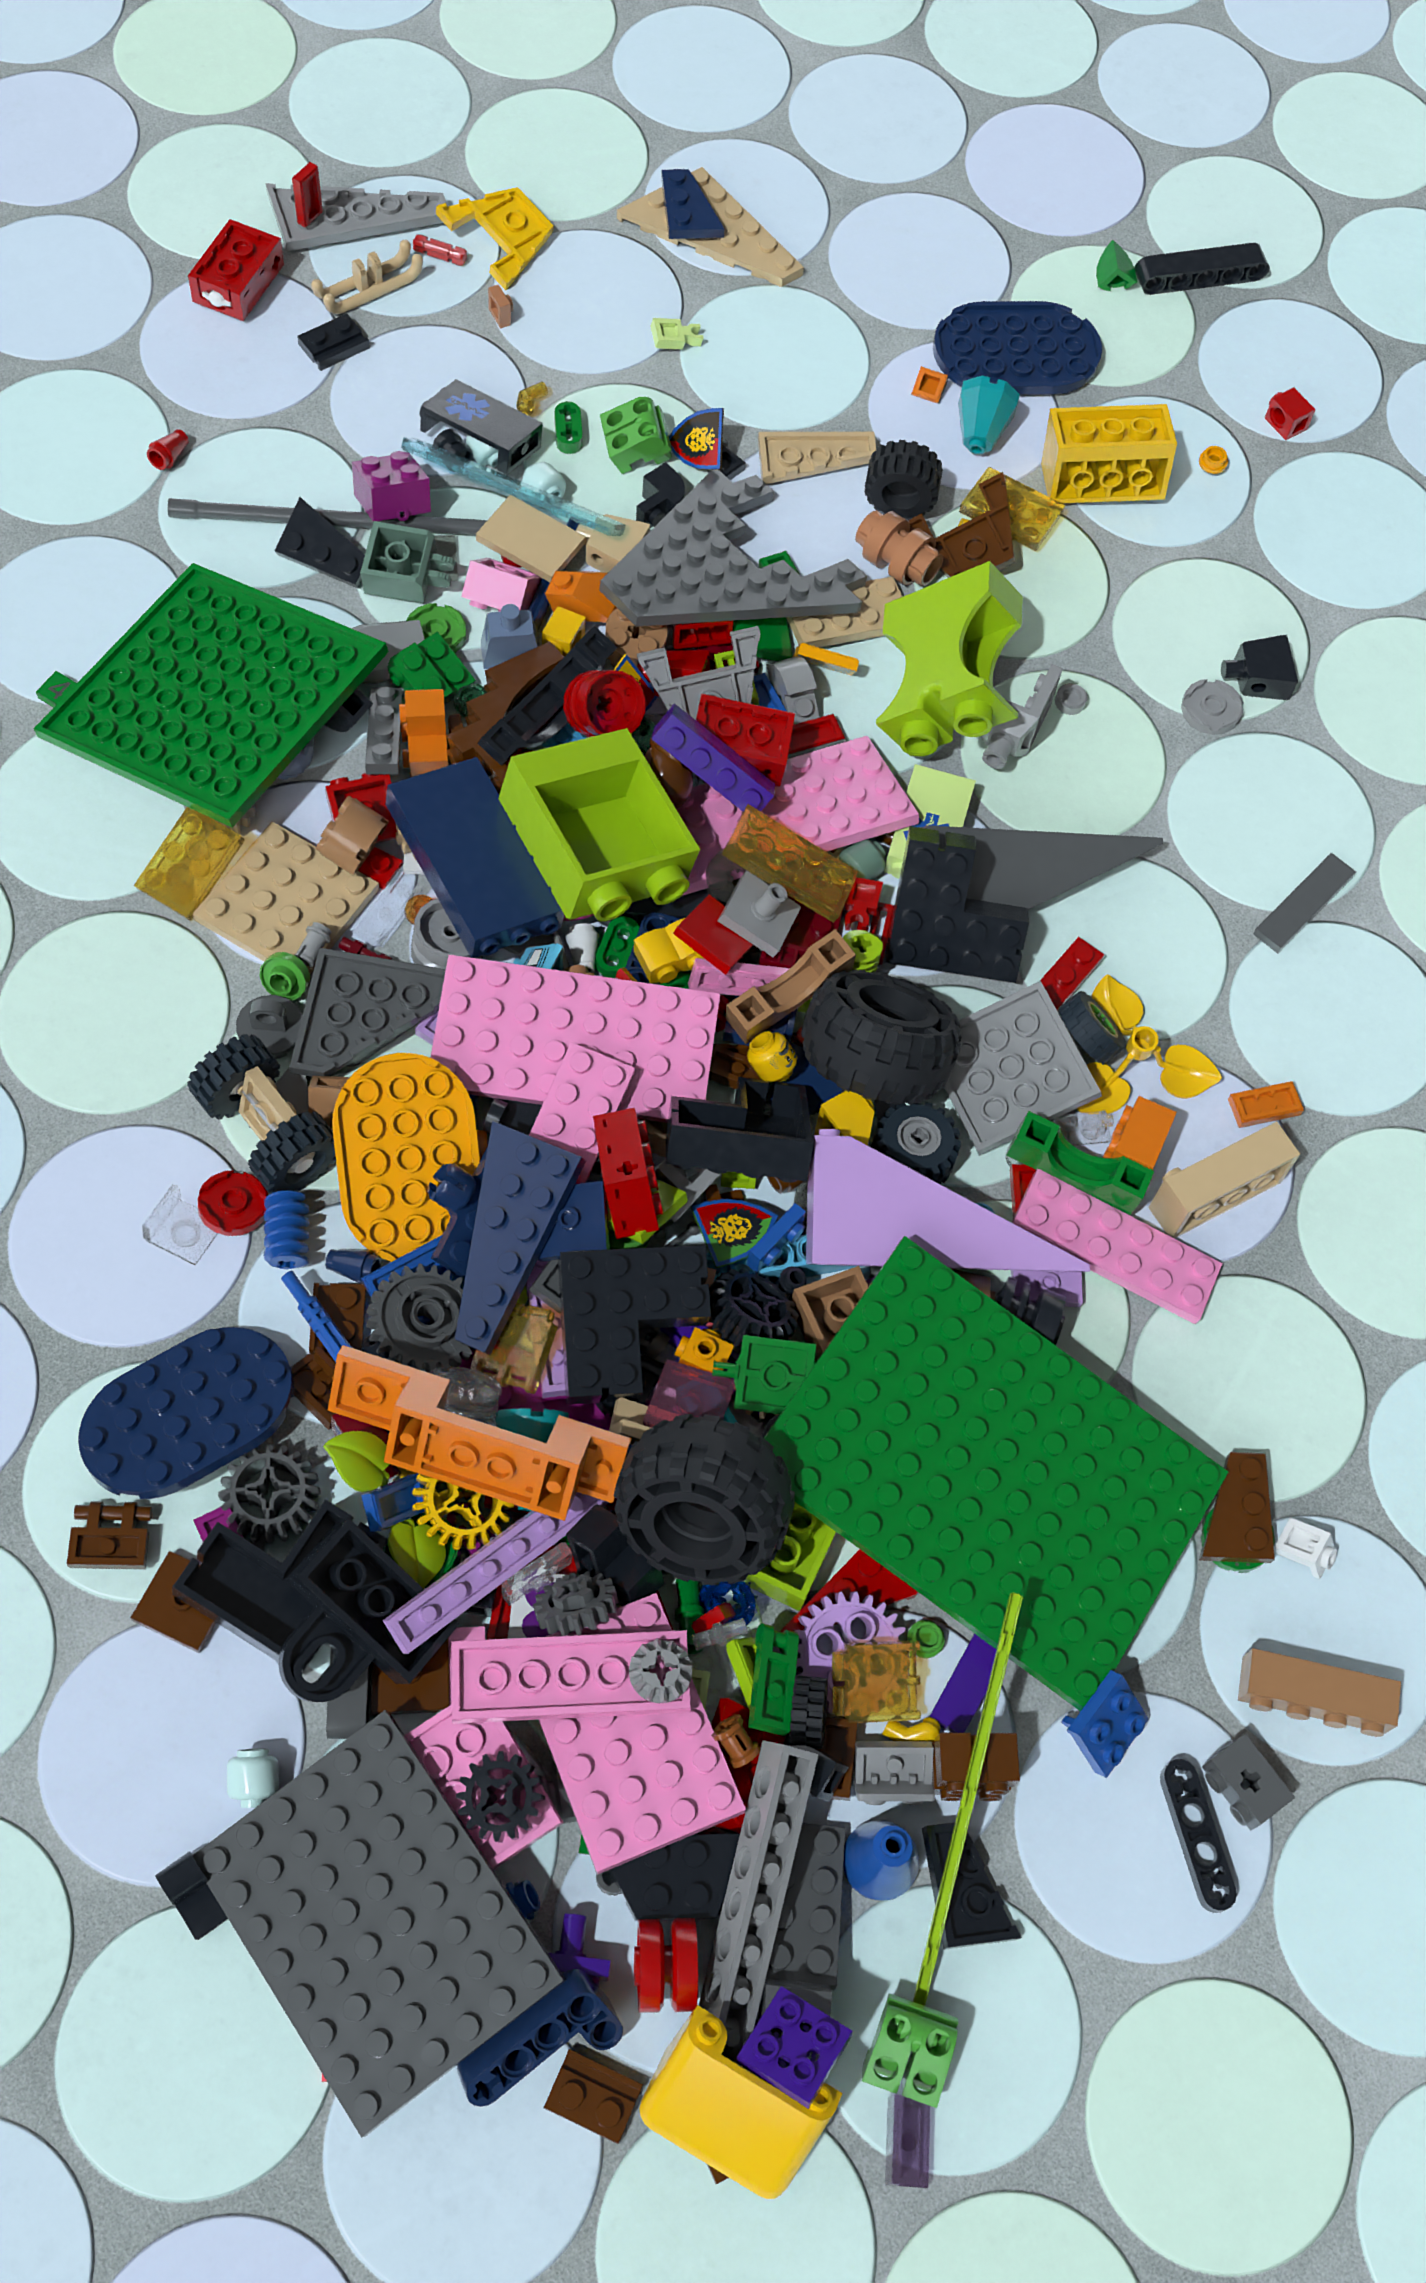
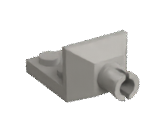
(1019, 734)

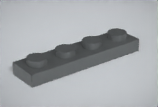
(384, 731)

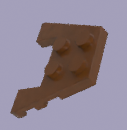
(979, 539)

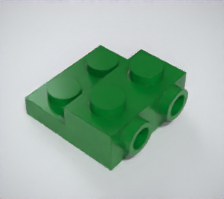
(429, 667)

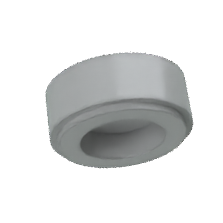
(1070, 699)

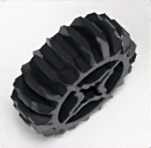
(751, 1307)

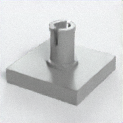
(760, 913)

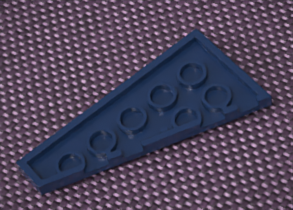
(516, 1211)

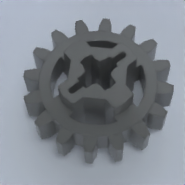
(575, 1603)

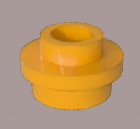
(1213, 460)

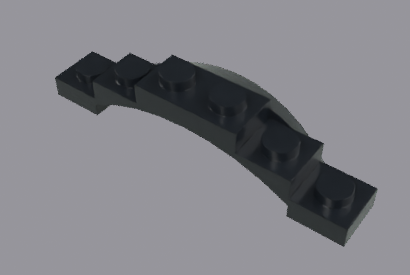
(542, 711)

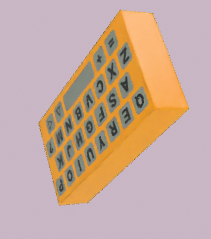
(827, 659)

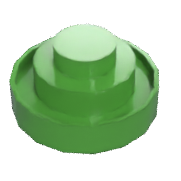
(284, 975)

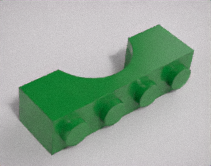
(1112, 1180)

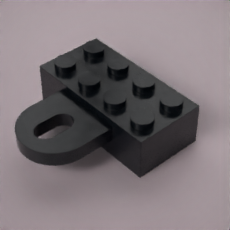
(351, 1593)

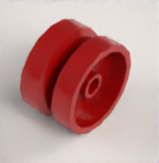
(666, 1965)

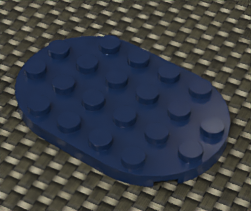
(1025, 343)
(186, 1412)

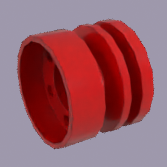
(620, 704)

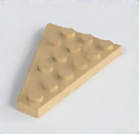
(744, 239)

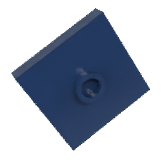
(581, 1223)

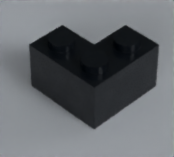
(604, 1549)

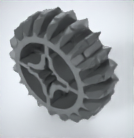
(284, 1493)

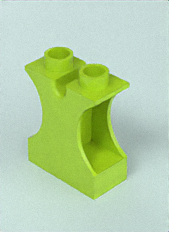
(950, 652)

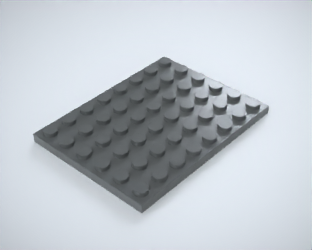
(377, 1922)

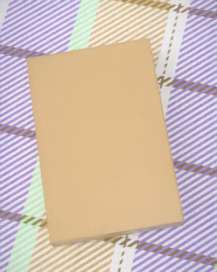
(530, 538)

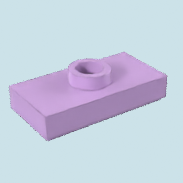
(1063, 1283)

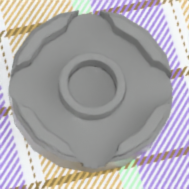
(1212, 707)

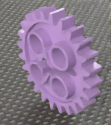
(878, 1629)

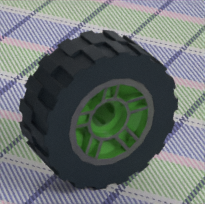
(1092, 1027)

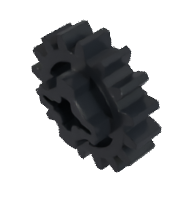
(487, 1810)

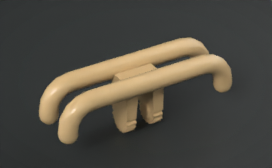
(369, 281)

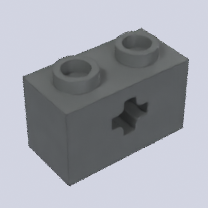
(1266, 1790)

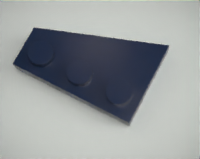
(687, 207)

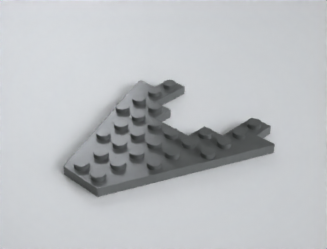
(696, 575)

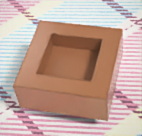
(500, 306)

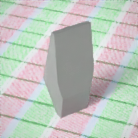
(396, 636)

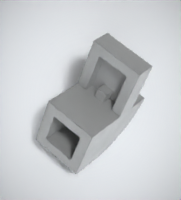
(795, 684)

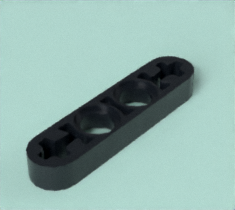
(1204, 1833)

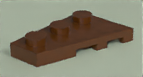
(1242, 1514)

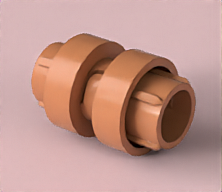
(909, 555)

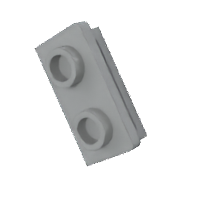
(893, 1772)

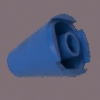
(880, 1860)

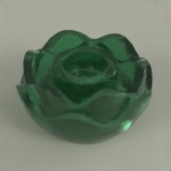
(466, 694)

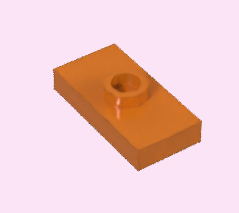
(1265, 1104)

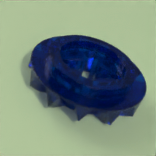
(742, 1594)

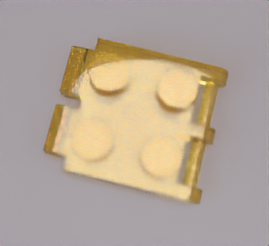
(520, 1348)
(876, 1681)

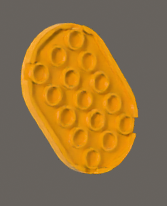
(390, 1136)

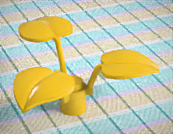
(1185, 1068)

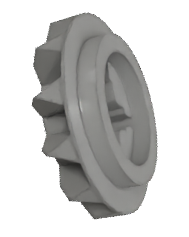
(647, 1683)

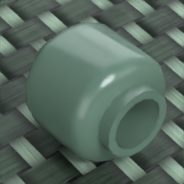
(864, 857)

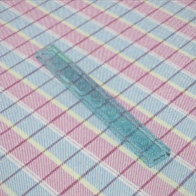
(513, 486)

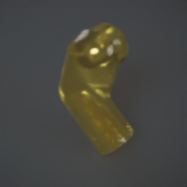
(527, 397)

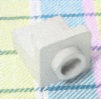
(1307, 1546)

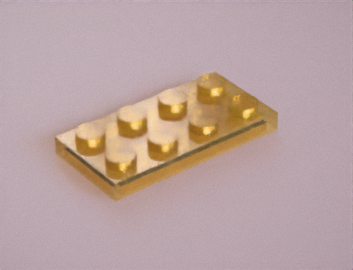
(791, 861)

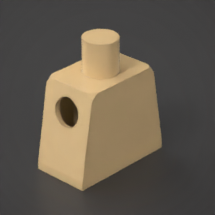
(606, 551)

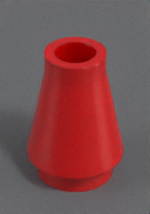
(166, 450)

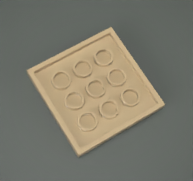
(281, 891)

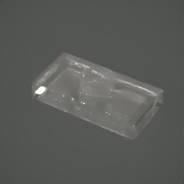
(537, 1574)

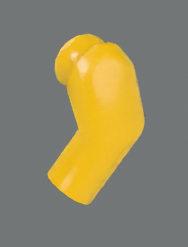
(923, 1731)

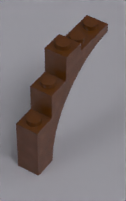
(506, 687)

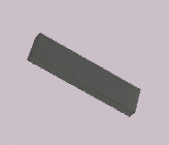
(1304, 902)

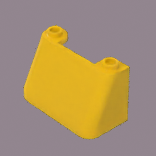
(730, 2113)

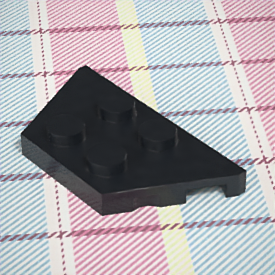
(679, 1879)

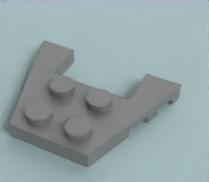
(726, 682)

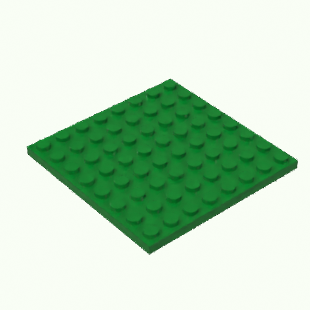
(212, 693)

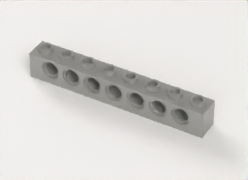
(757, 1890)

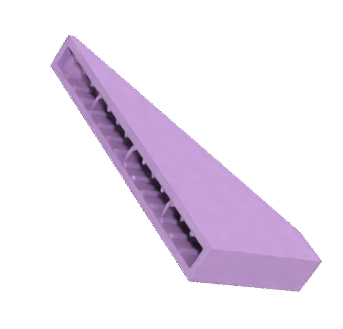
(869, 1202)

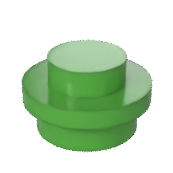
(930, 1638)

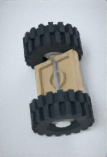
(242, 1081)

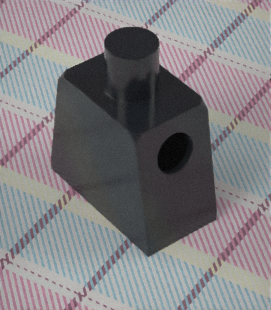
(1263, 668)

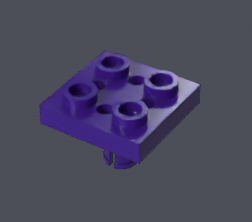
(785, 2059)

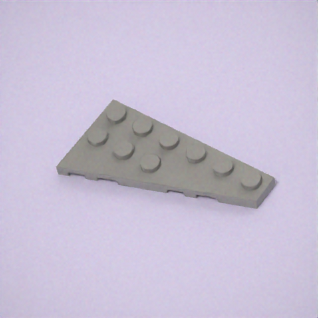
(352, 214)

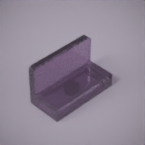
(907, 2143)

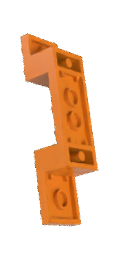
(470, 1451)

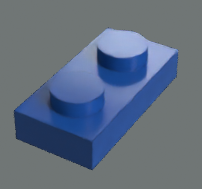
(769, 1247)

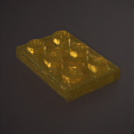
(1030, 511)
(189, 862)

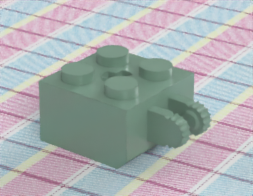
(403, 563)

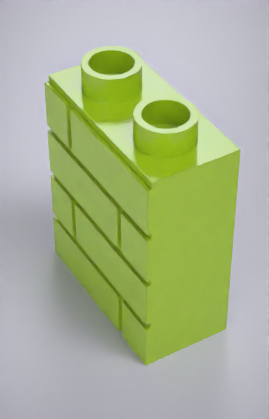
(599, 825)

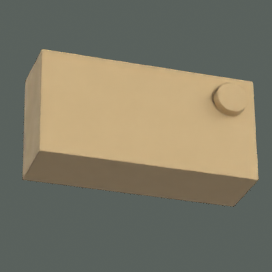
(1223, 1180)

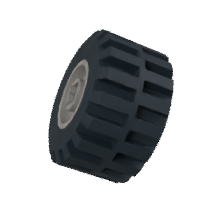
(919, 1139)

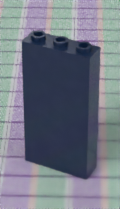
(473, 857)

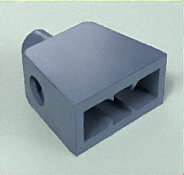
(507, 635)

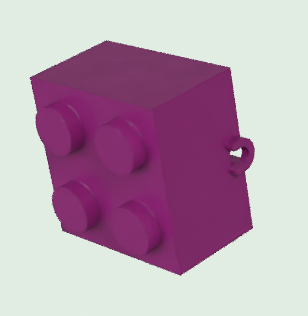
(391, 486)

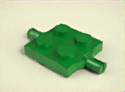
(767, 1372)

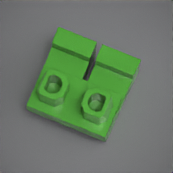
(636, 432)
(914, 2029)

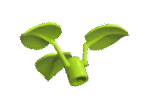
(362, 1466)

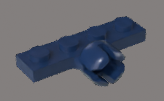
(460, 1196)

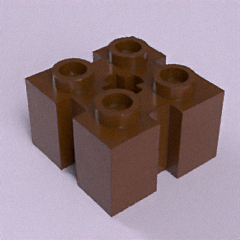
(952, 1760)

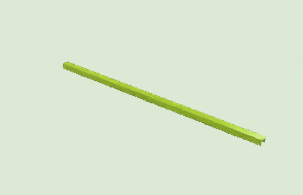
(967, 1799)

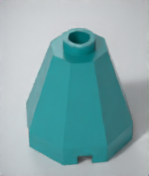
(985, 412)

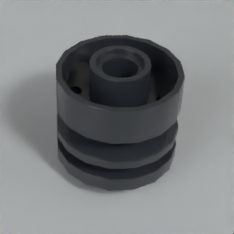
(1042, 1316)

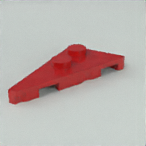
(862, 1576)

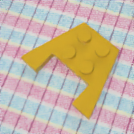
(510, 221)

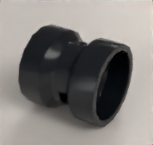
(452, 442)

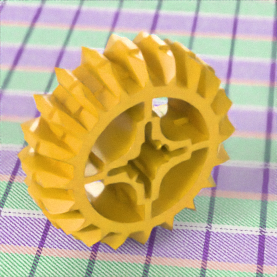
(470, 1514)

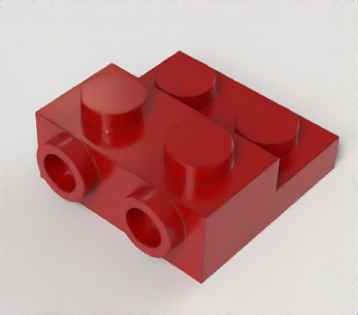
(370, 791)

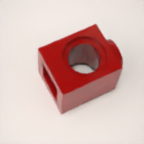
(1289, 413)

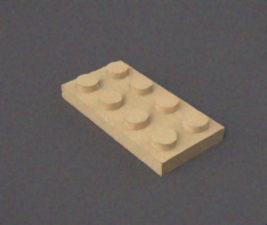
(849, 627)

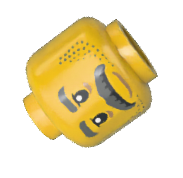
(772, 1056)

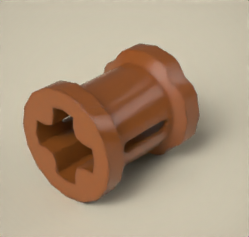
(736, 1741)

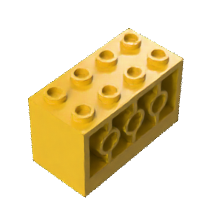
(1108, 453)

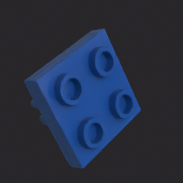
(1107, 1724)

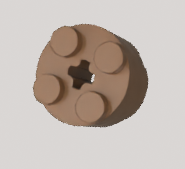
(632, 638)
(351, 835)

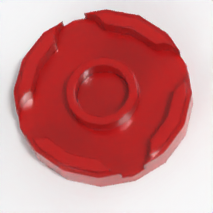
(232, 1203)

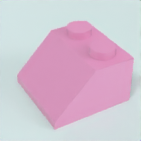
(499, 584)

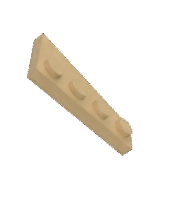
(809, 453)

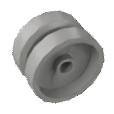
(435, 937)

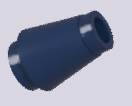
(352, 1263)

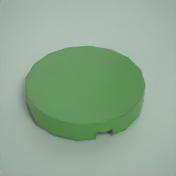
(441, 619)

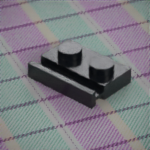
(333, 342)

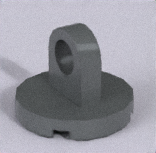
(273, 1021)

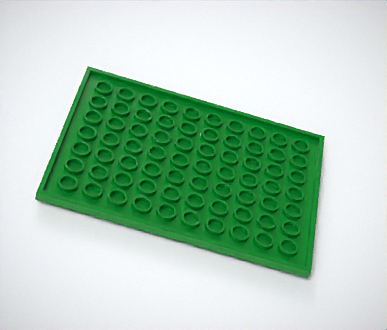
(993, 1470)

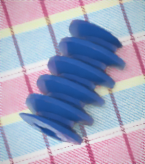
(285, 1230)

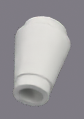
(583, 945)

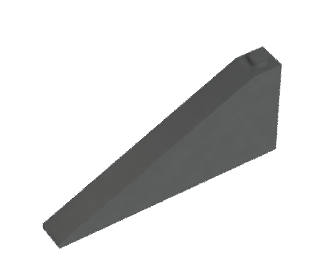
(1039, 865)

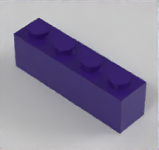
(712, 760)

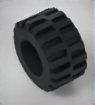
(903, 479)

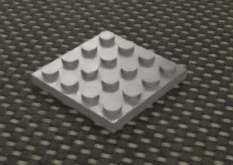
(1016, 1062)

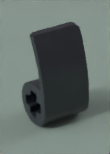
(189, 1893)

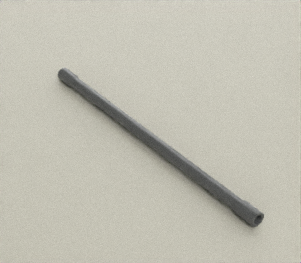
(194, 509)

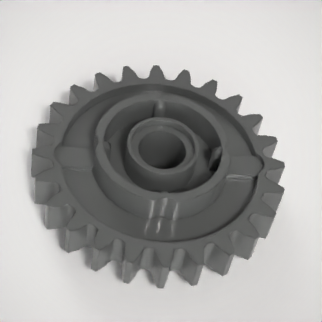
(401, 1332)

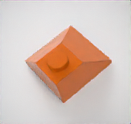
(580, 594)

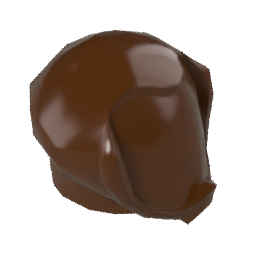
(671, 773)

